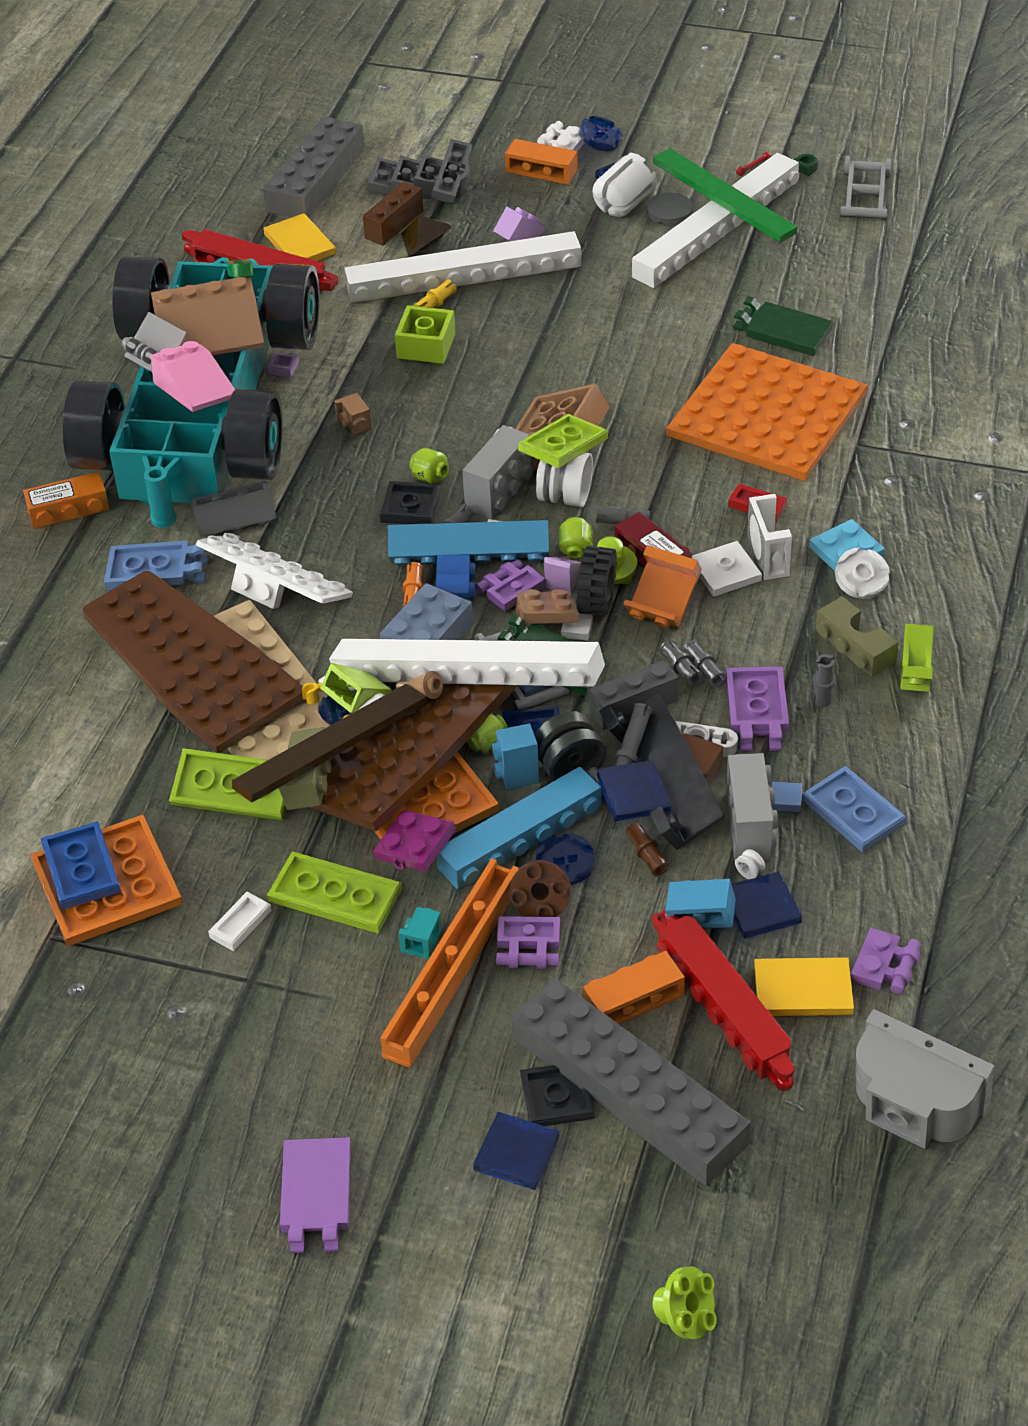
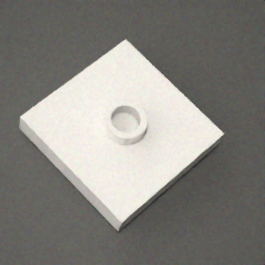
(727, 569)

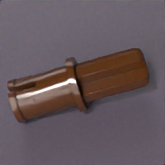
(647, 849)

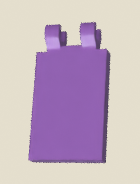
(757, 704)
(315, 1190)

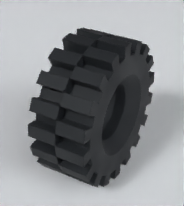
(596, 580)

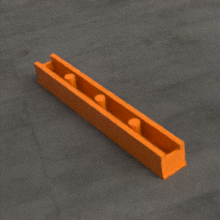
(447, 966)

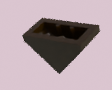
(422, 233)

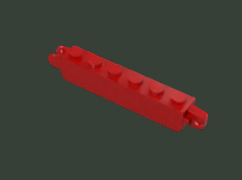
(211, 246)
(727, 998)

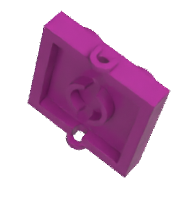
(414, 841)

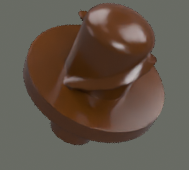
(540, 889)

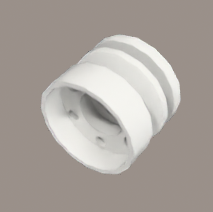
(571, 479)

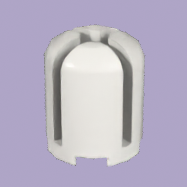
(624, 185)

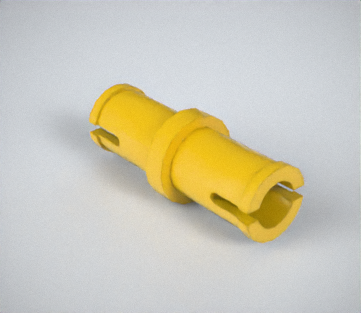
(436, 296)

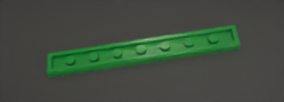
(725, 195)

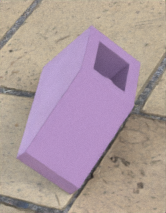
(518, 225)

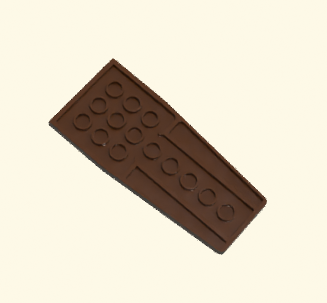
(192, 661)
(393, 764)

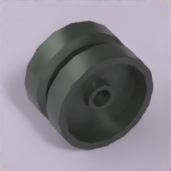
(569, 743)

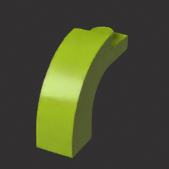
(916, 657)

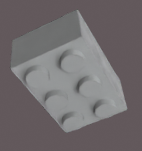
(496, 472)
(750, 805)

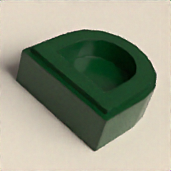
(807, 163)

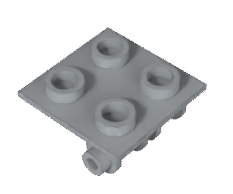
(151, 339)

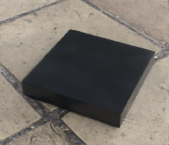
(410, 503)
(553, 1097)

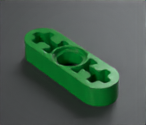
(239, 268)

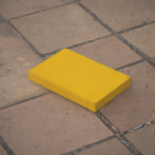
(300, 237)
(804, 986)

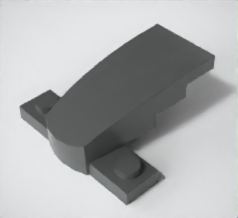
(436, 177)

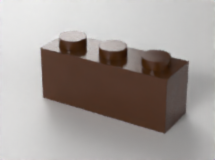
(393, 213)

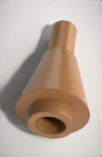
(428, 684)

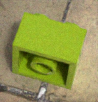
(425, 334)

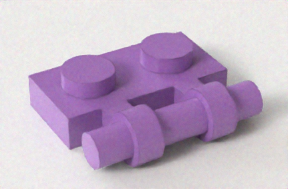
(508, 581)
(528, 933)
(876, 958)

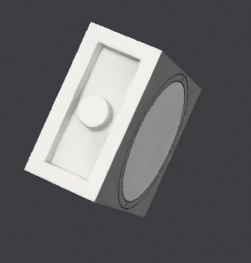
(769, 546)

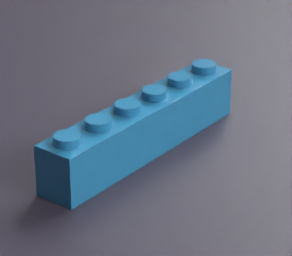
(478, 539)
(519, 827)

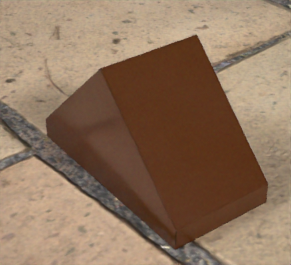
(707, 754)

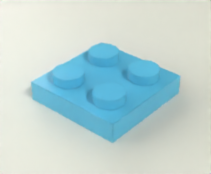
(838, 540)

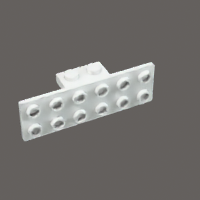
(265, 575)

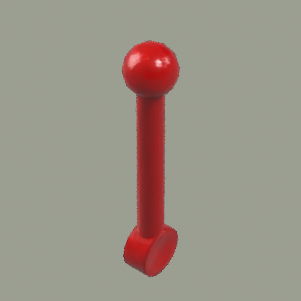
(741, 170)

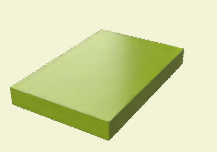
(563, 440)

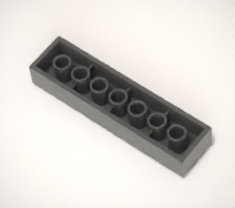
(631, 1081)

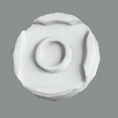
(862, 573)

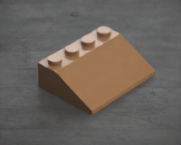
(214, 314)
(581, 402)

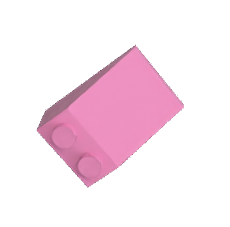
(191, 376)

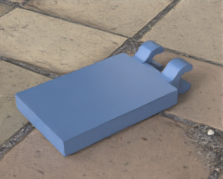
(165, 559)

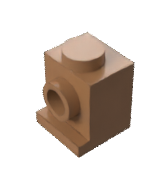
(353, 413)

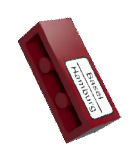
(640, 531)

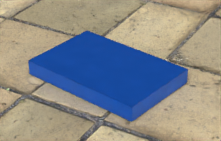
(80, 865)

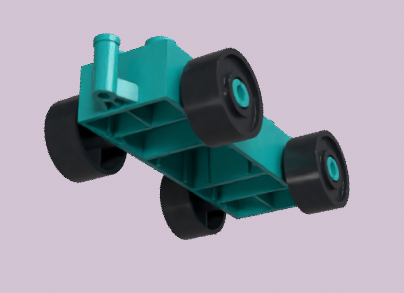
(157, 443)

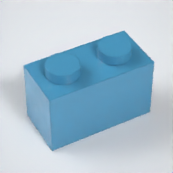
(516, 757)
(705, 900)

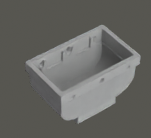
(919, 1088)

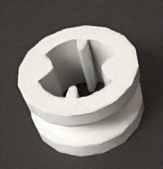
(750, 864)

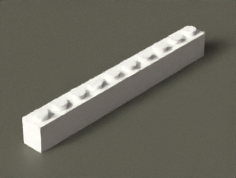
(711, 222)
(463, 266)
(475, 661)

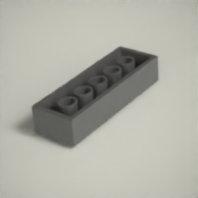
(314, 168)

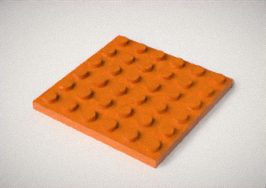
(767, 411)

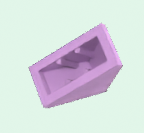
(561, 573)

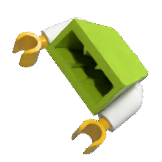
(347, 686)

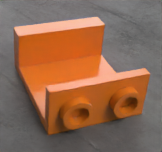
(664, 588)

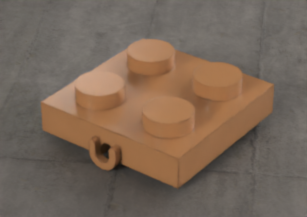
(546, 606)

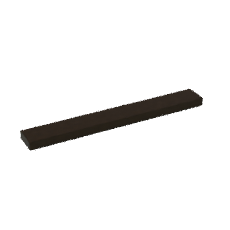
(328, 743)

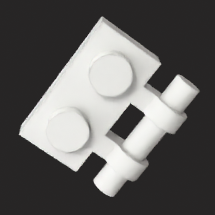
(566, 138)

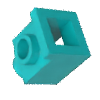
(421, 933)

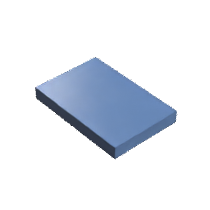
(854, 808)

